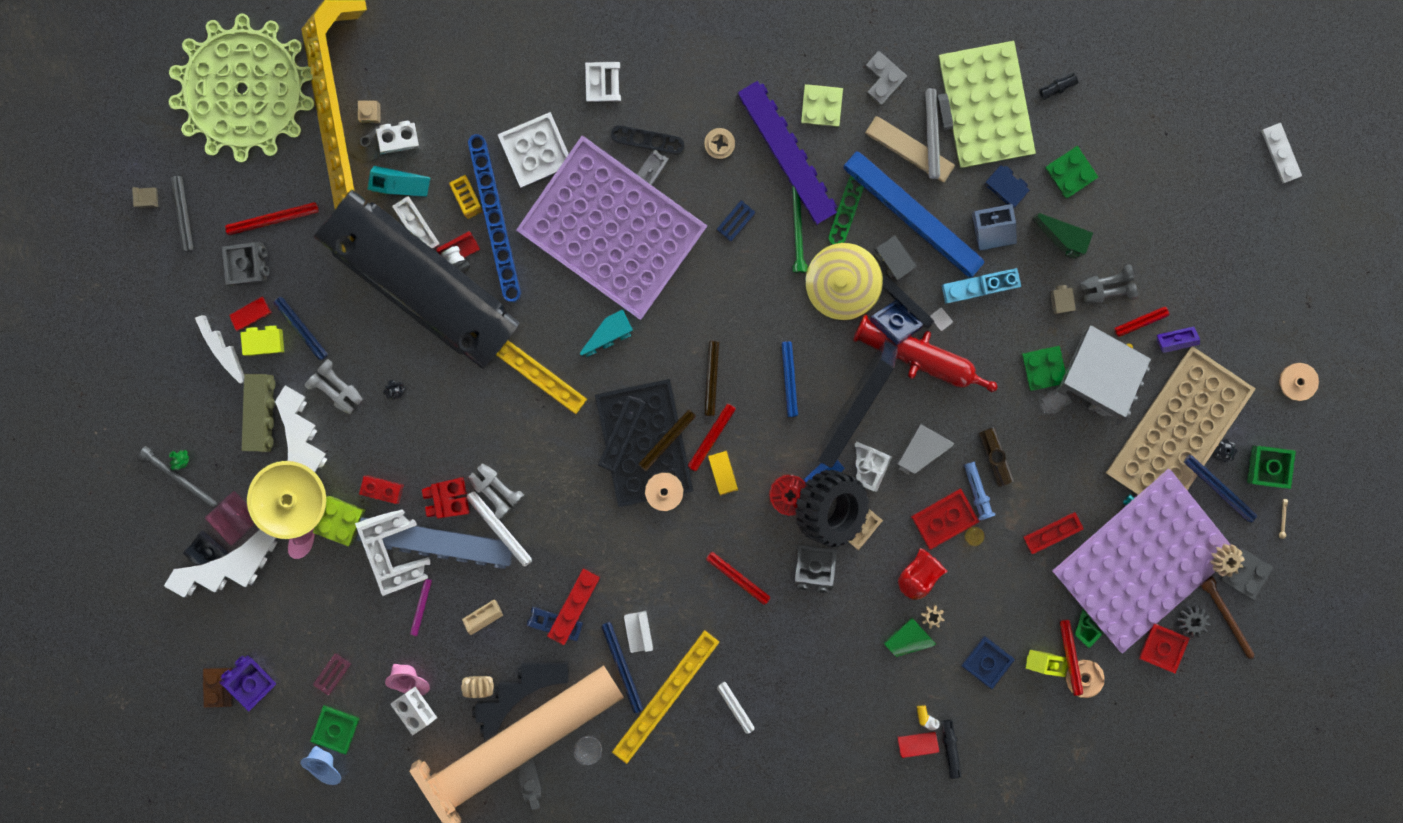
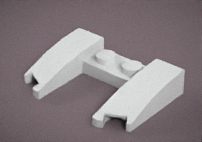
(388, 577)

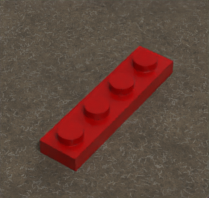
(573, 607)

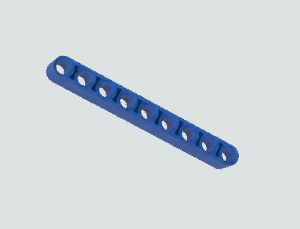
(485, 191)
(913, 214)

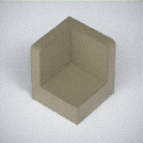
(145, 197)

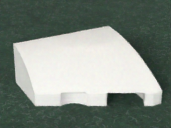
(870, 466)

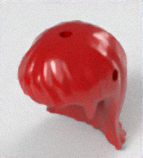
(920, 576)

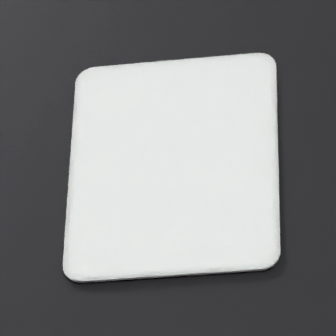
(941, 319)

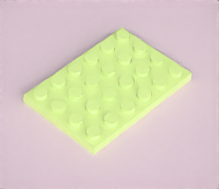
(987, 104)

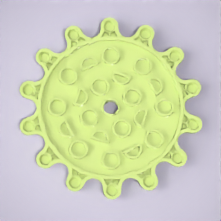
(212, 83)

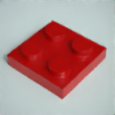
(1164, 648)

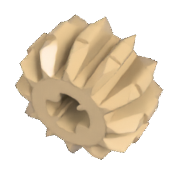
(1227, 560)
(477, 686)

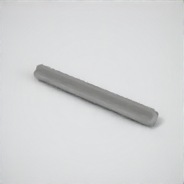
(932, 133)

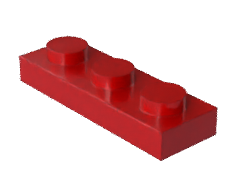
(1053, 533)

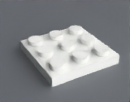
(534, 149)

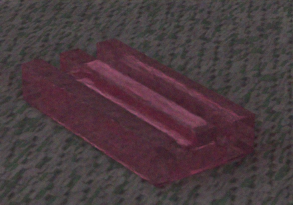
(341, 660)

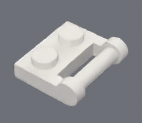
(596, 82)

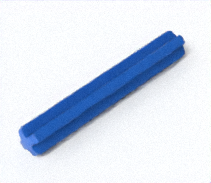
(789, 376)

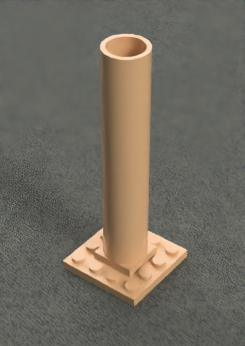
(515, 744)

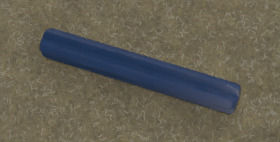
(300, 328)

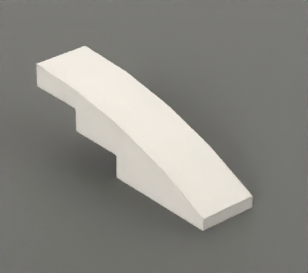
(226, 355)

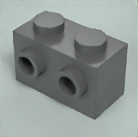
(894, 258)

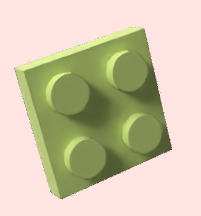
(821, 105)

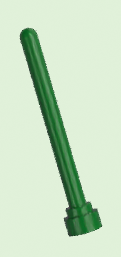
(800, 264)

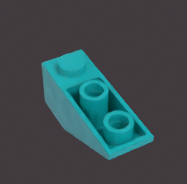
(397, 182)
(611, 328)

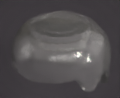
(587, 750)

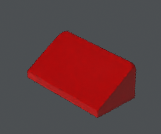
(250, 314)
(918, 744)

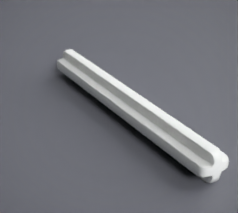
(499, 528)

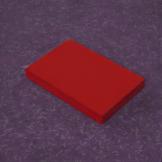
(945, 519)

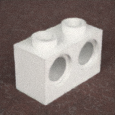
(398, 143)
(413, 710)

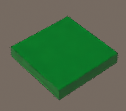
(334, 730)

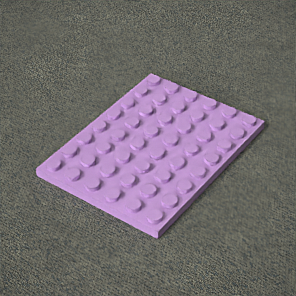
(611, 227)
(1143, 561)

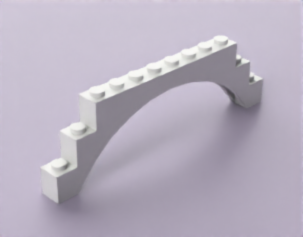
(244, 561)

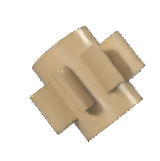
(927, 615)

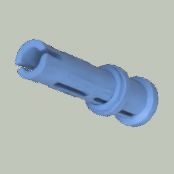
(981, 500)

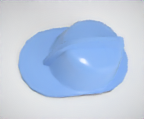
(321, 766)

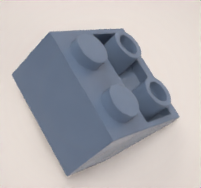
(995, 227)

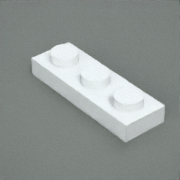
(1281, 153)
(414, 221)

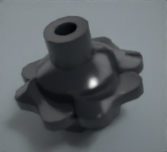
(394, 390)
(1226, 450)

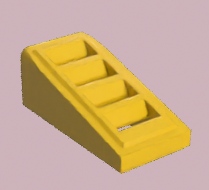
(473, 211)

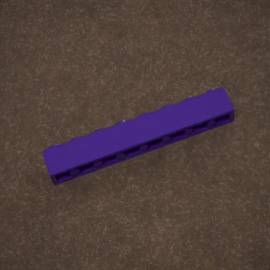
(787, 153)

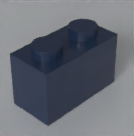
(1007, 186)

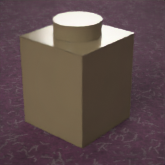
(1062, 299)

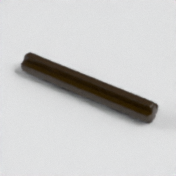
(711, 382)
(665, 442)

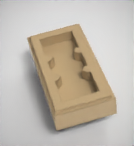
(482, 617)

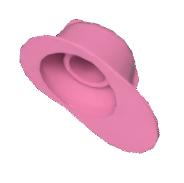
(301, 545)
(405, 678)

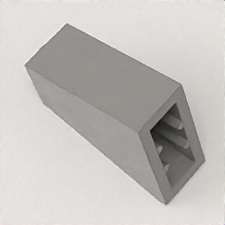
(922, 449)

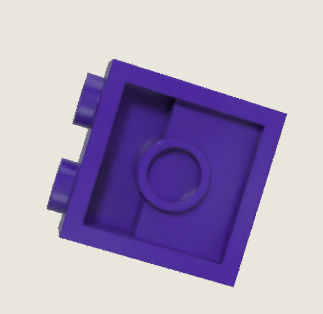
(247, 682)

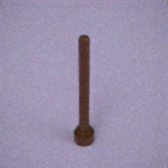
(1210, 587)

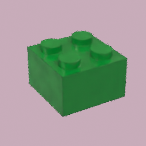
(1271, 467)

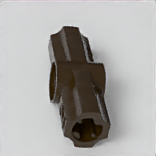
(1000, 469)

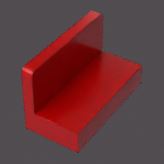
(465, 242)

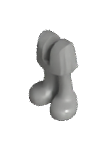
(338, 398)
(484, 487)

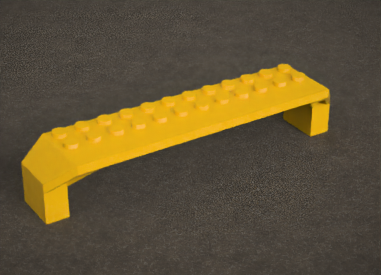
(325, 91)

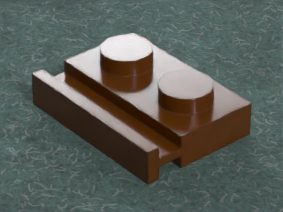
(214, 693)

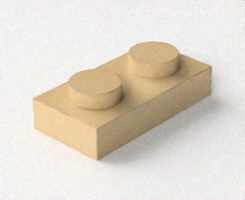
(868, 528)

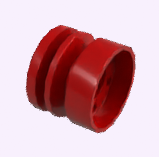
(780, 487)

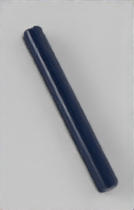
(1220, 488)
(622, 667)

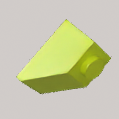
(1047, 663)

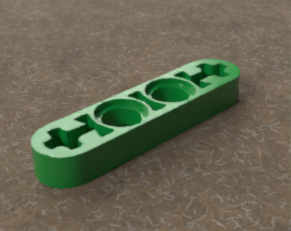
(843, 209)

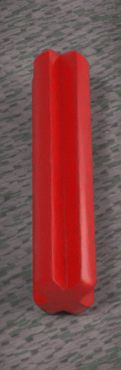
(1141, 321)

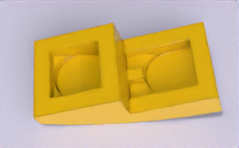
(723, 473)

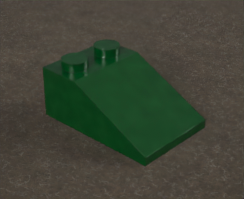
(1064, 235)

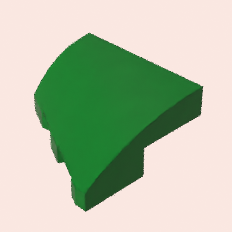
(1087, 630)
(908, 639)

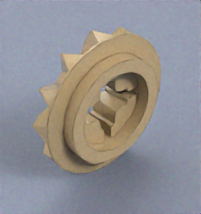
(715, 135)

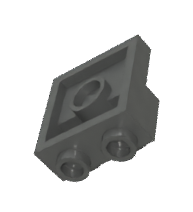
(245, 263)
(815, 568)

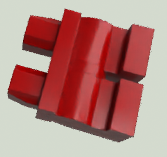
(444, 499)

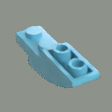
(981, 285)

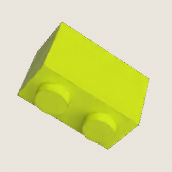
(262, 341)

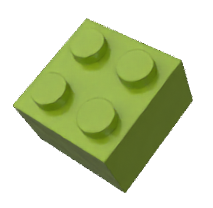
(339, 521)

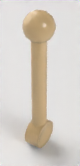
(1282, 534)

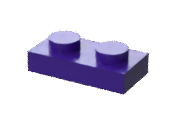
(1178, 339)

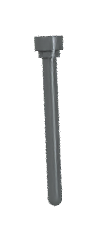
(146, 455)

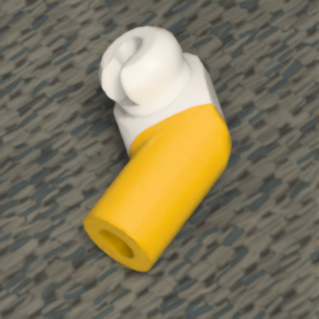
(926, 720)

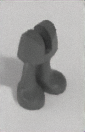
(1125, 275)

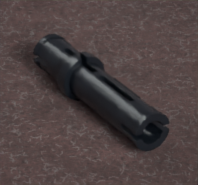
(950, 740)

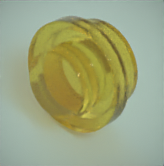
(974, 536)

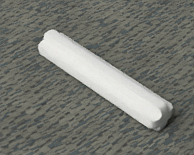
(735, 707)

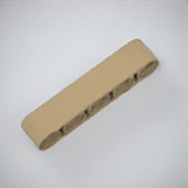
(906, 146)

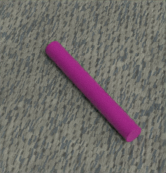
(420, 607)

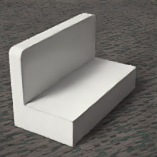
(638, 632)

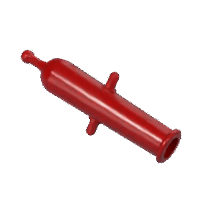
(925, 357)

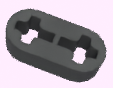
(945, 111)

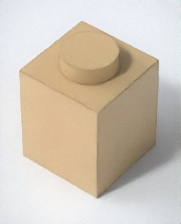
(369, 111)

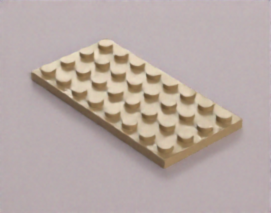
(1182, 421)

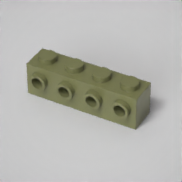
(258, 412)

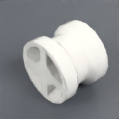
(452, 255)

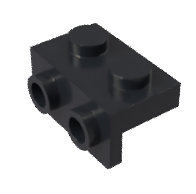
(204, 550)

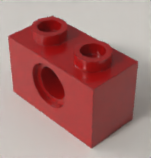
(381, 489)

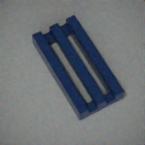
(746, 208)

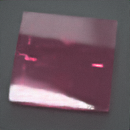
(231, 518)

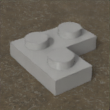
(889, 77)

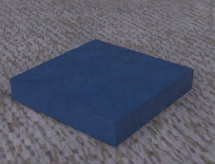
(896, 322)
(988, 662)

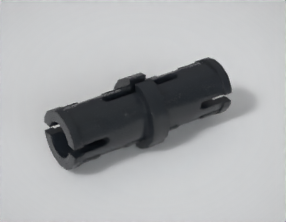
(1058, 86)

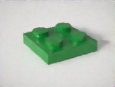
(1071, 172)
(1044, 368)

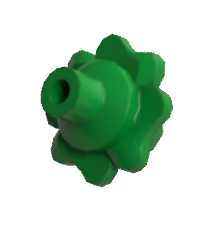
(179, 459)

